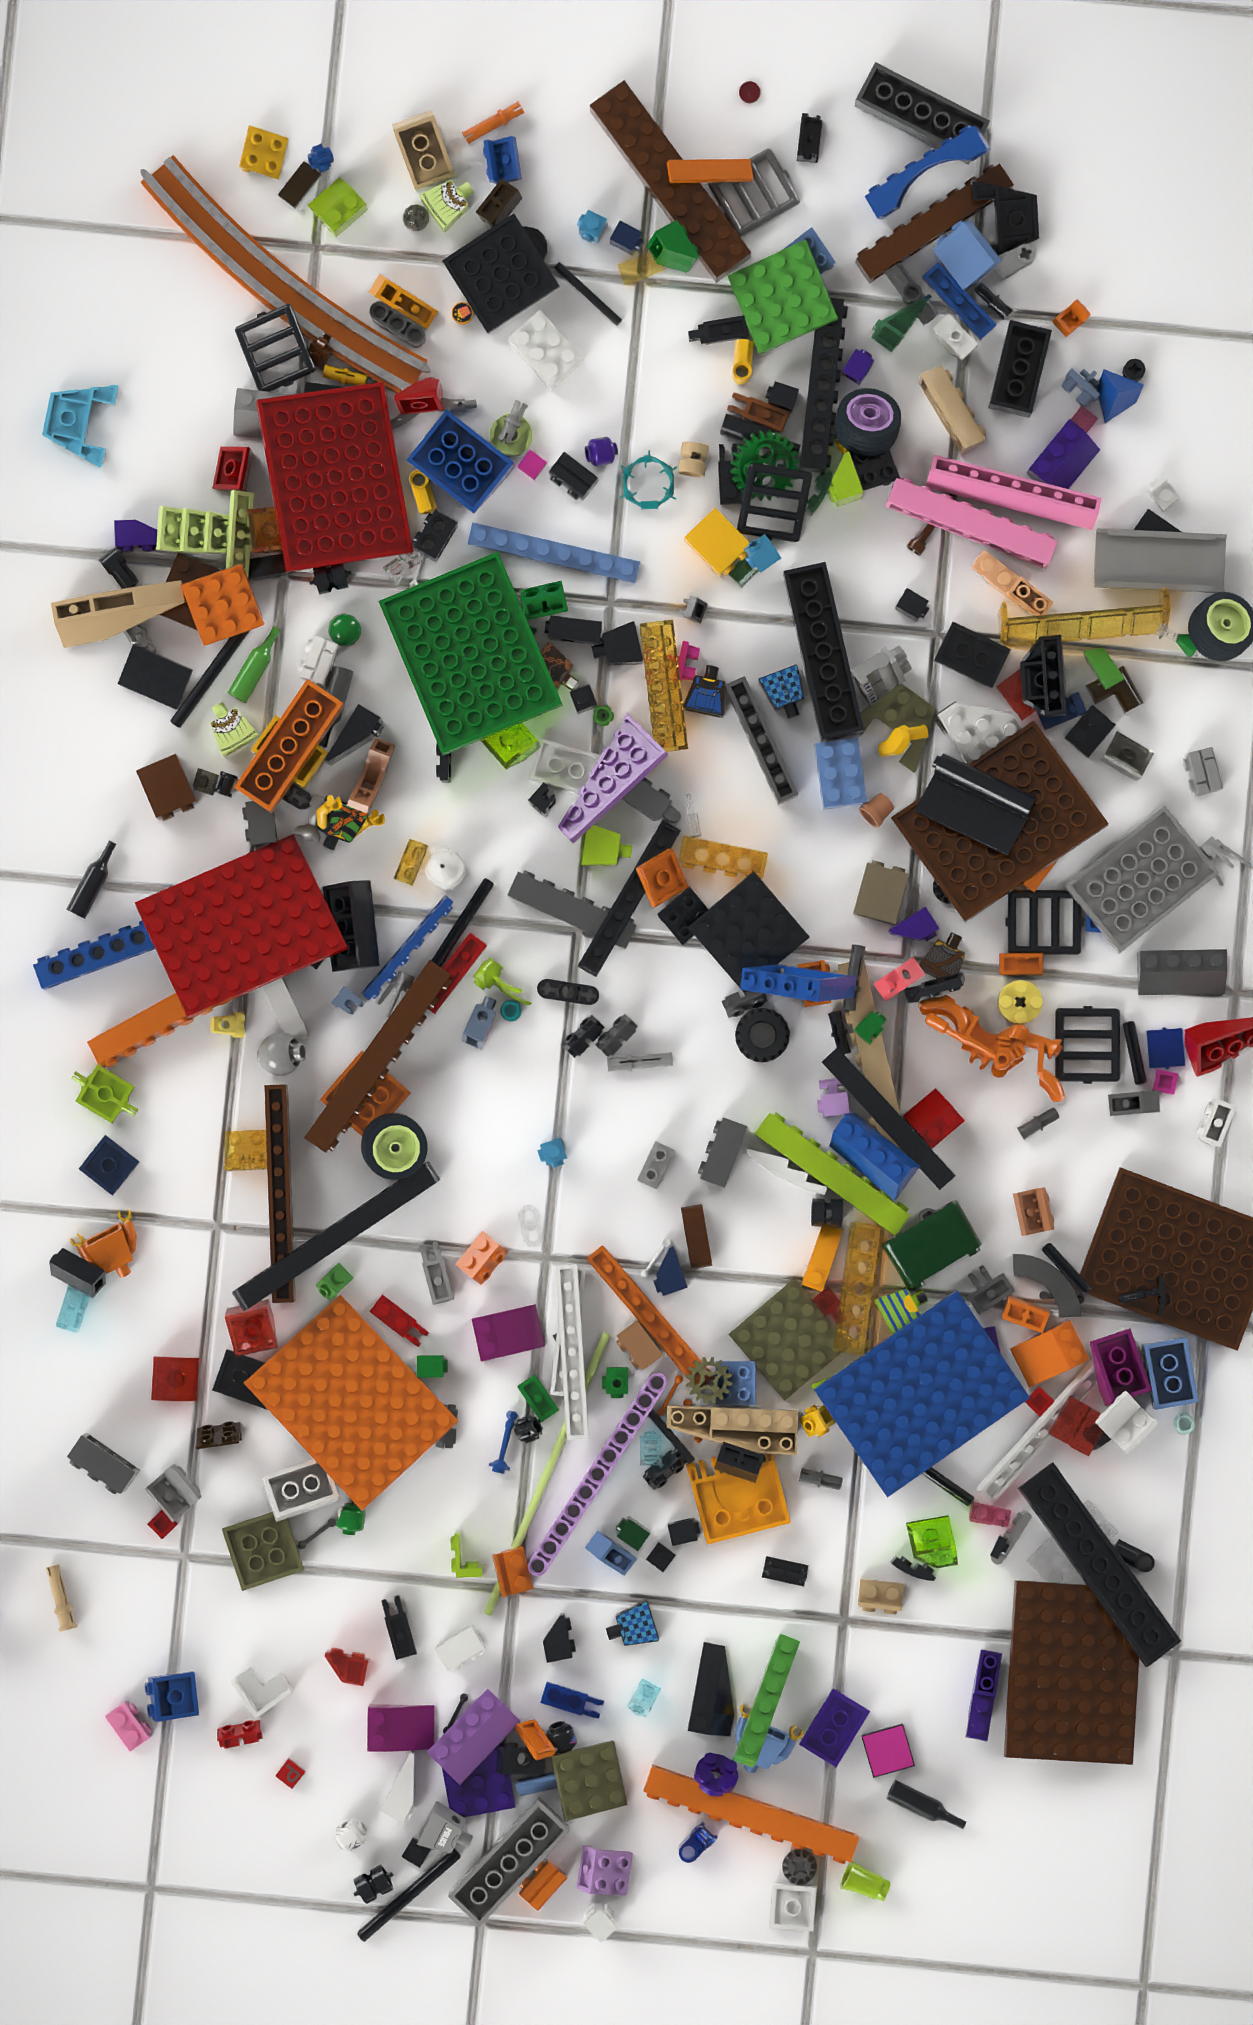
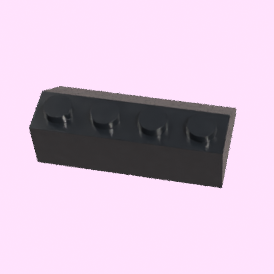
(354, 915)

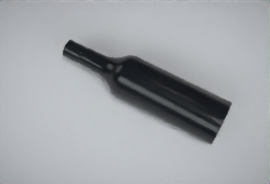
(740, 428)
(91, 883)
(921, 1804)

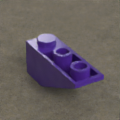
(134, 535)

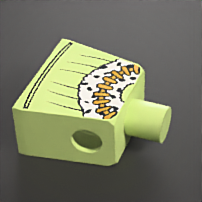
(447, 203)
(231, 729)

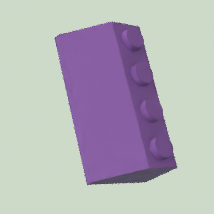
(473, 1736)

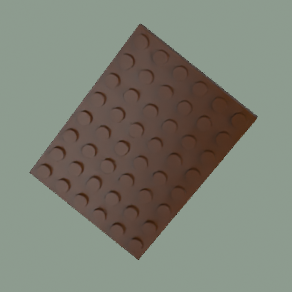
(1060, 821)
(1186, 1239)
(1068, 1678)

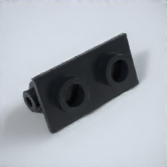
(576, 1043)
(657, 1476)
(785, 1571)

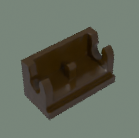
(499, 203)

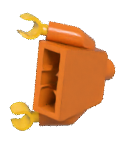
(111, 1247)

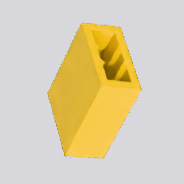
(717, 542)

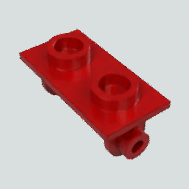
(229, 1734)

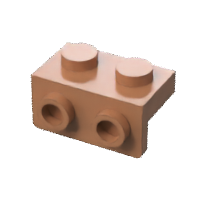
(1033, 1211)

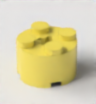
(1032, 1002)

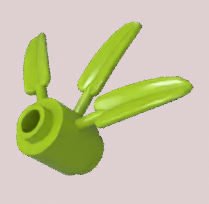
(489, 974)

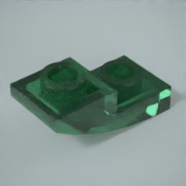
(822, 486)

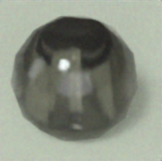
(415, 217)

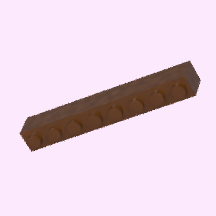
(928, 226)

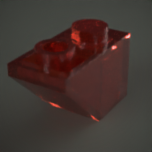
(348, 1667)

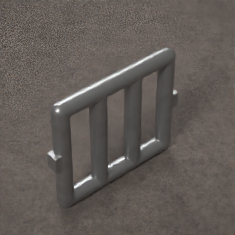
(776, 209)

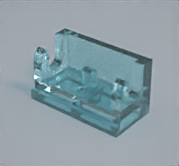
(72, 1310)

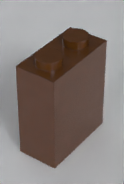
(167, 787)

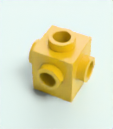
(816, 1420)

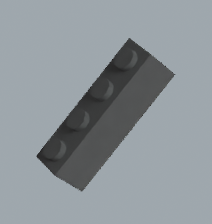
(1182, 972)

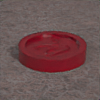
(749, 92)

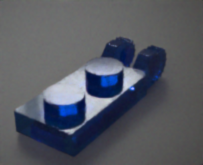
(569, 1699)

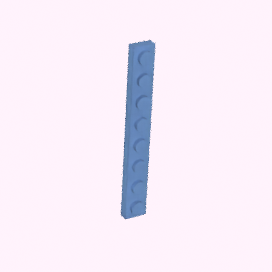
(553, 552)

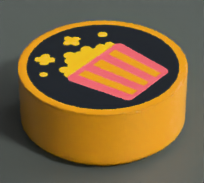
(462, 313)

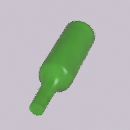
(253, 668)

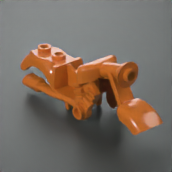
(1003, 1048)

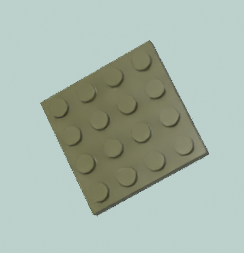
(787, 1339)

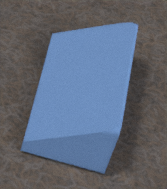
(536, 1784)

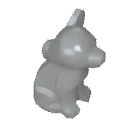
(310, 831)

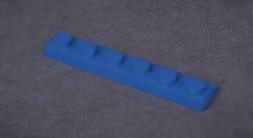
(402, 955)

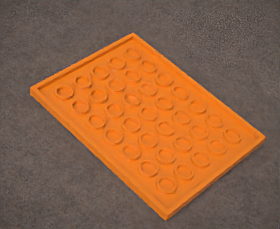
(351, 1402)

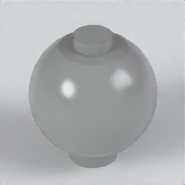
(280, 1054)

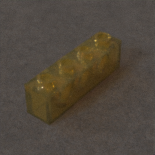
(691, 845)

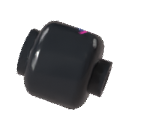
(561, 1736)

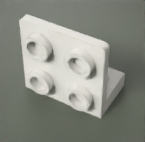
(1126, 1422)

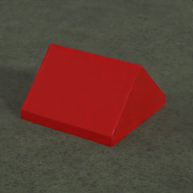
(232, 469)

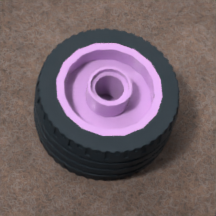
(867, 422)

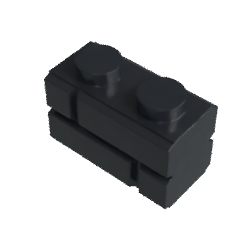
(572, 476)

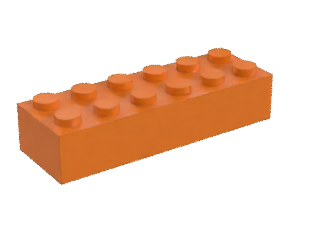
(289, 746)

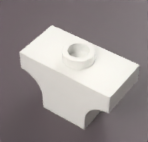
(954, 337)

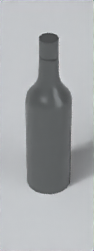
(338, 687)

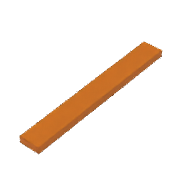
(646, 1312)

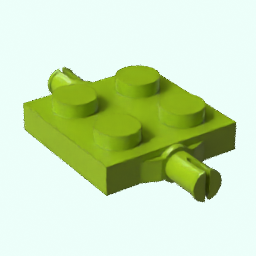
(104, 1093)

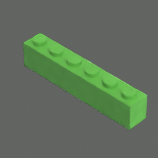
(766, 1700)

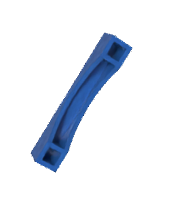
(890, 195)

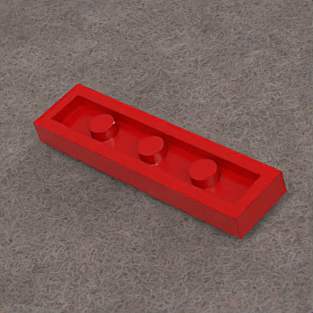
(460, 964)

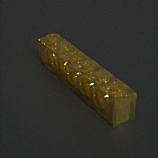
(663, 685)
(854, 1255)

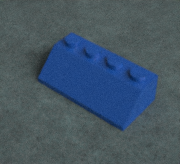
(873, 1154)

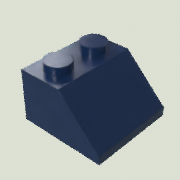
(669, 1275)

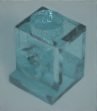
(650, 1456)

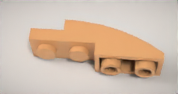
(1011, 585)

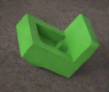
(334, 1281)

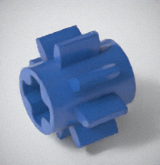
(320, 158)

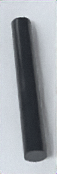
(668, 1433)

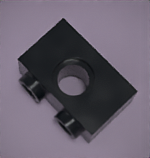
(508, 1763)

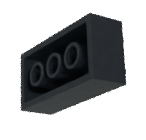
(1020, 369)

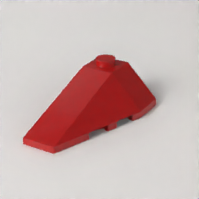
(1217, 1041)

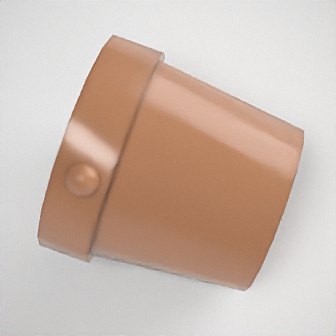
(876, 810)

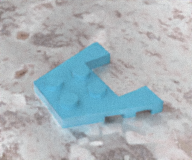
(69, 418)

